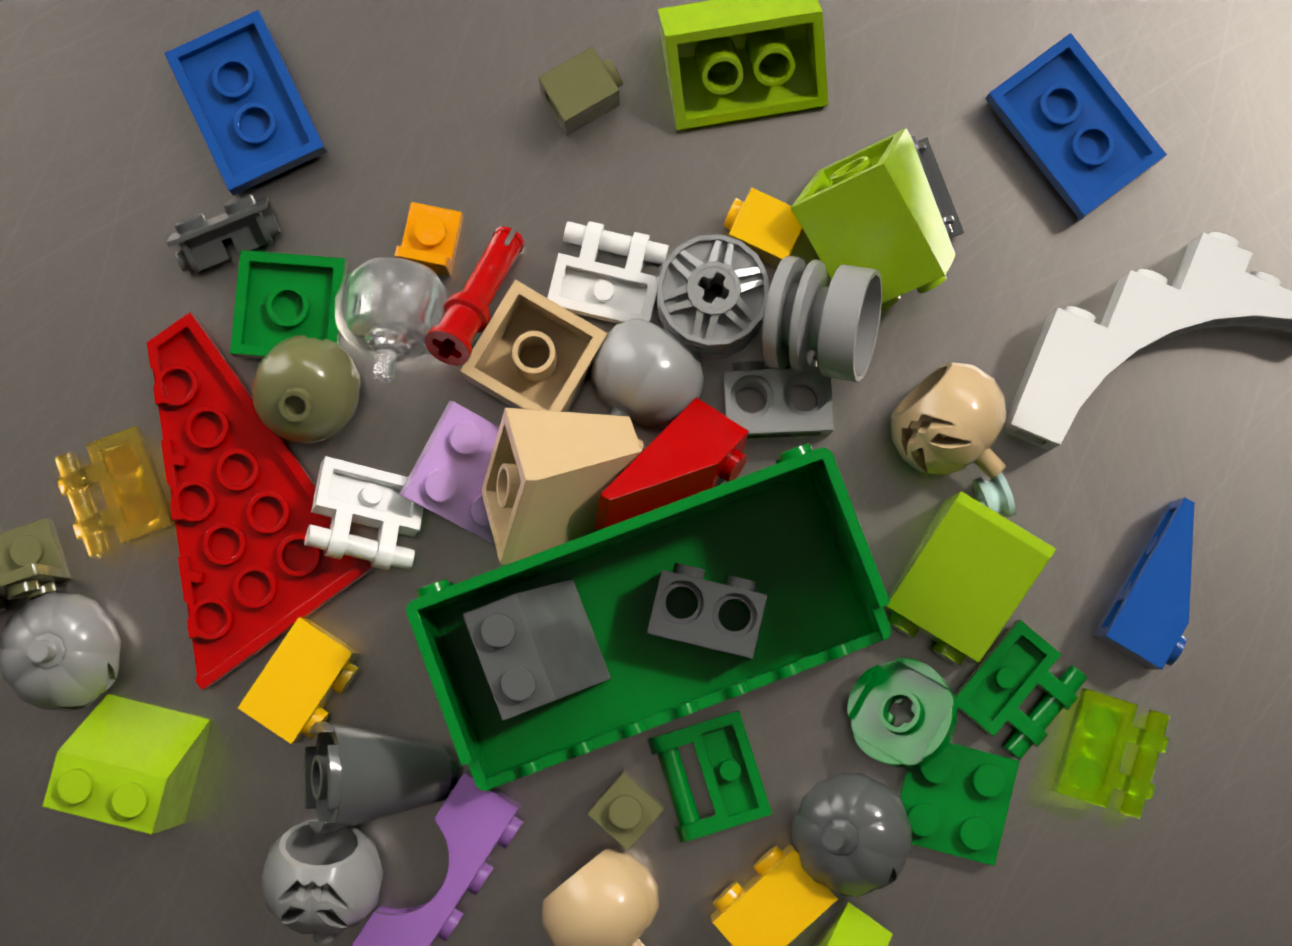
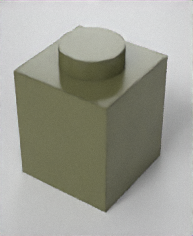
(581, 89)
(626, 809)

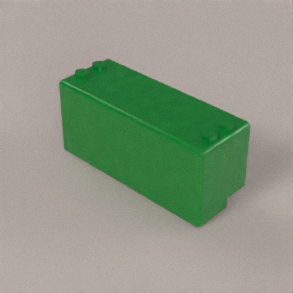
(776, 527)

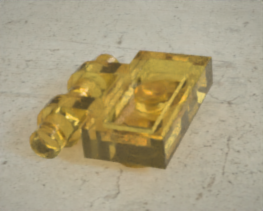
(129, 487)

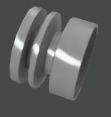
(811, 317)
(726, 324)

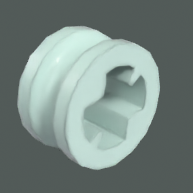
(995, 495)

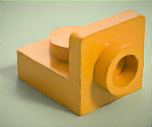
(431, 237)

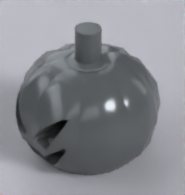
(852, 834)

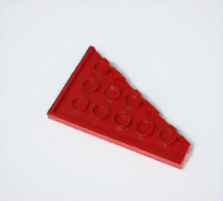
(236, 508)

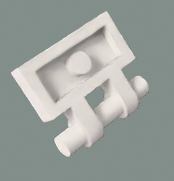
(604, 289)
(366, 498)

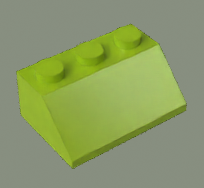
(743, 59)

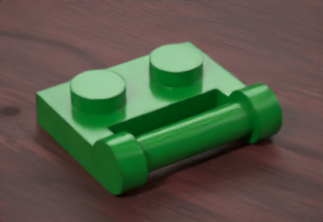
(727, 771)

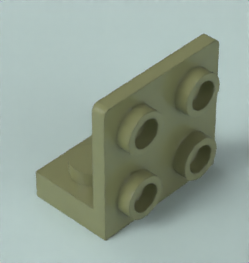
(31, 561)

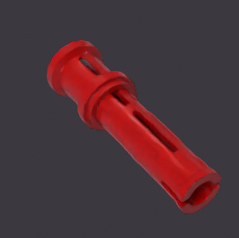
(468, 310)

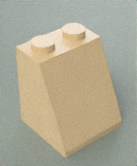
(550, 476)

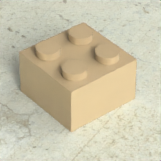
(533, 353)

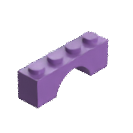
(472, 827)

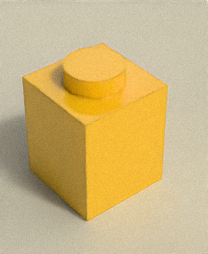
(764, 226)

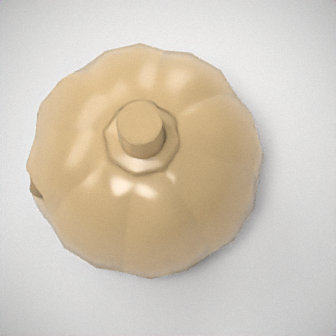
(951, 421)
(602, 903)

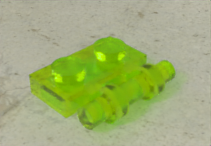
(1097, 747)

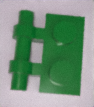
(1007, 678)

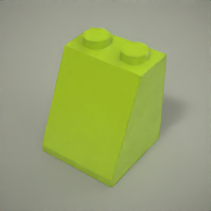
(878, 216)
(965, 579)
(130, 765)

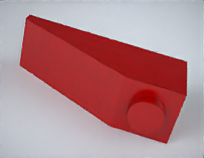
(683, 460)

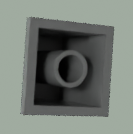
(536, 647)

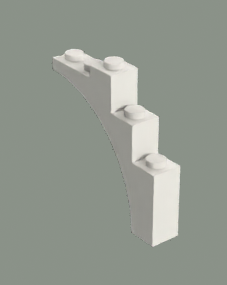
(1078, 353)

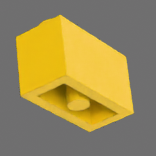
(300, 681)
(773, 903)

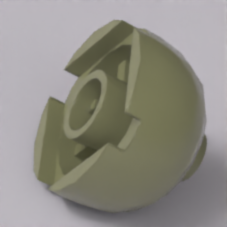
(306, 389)

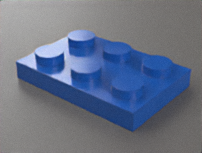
(245, 102)
(1075, 126)

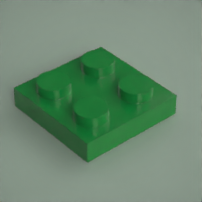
(284, 299)
(960, 802)

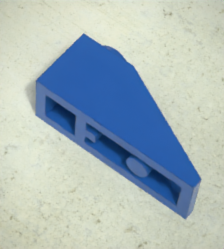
(1155, 598)

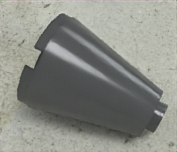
(371, 775)

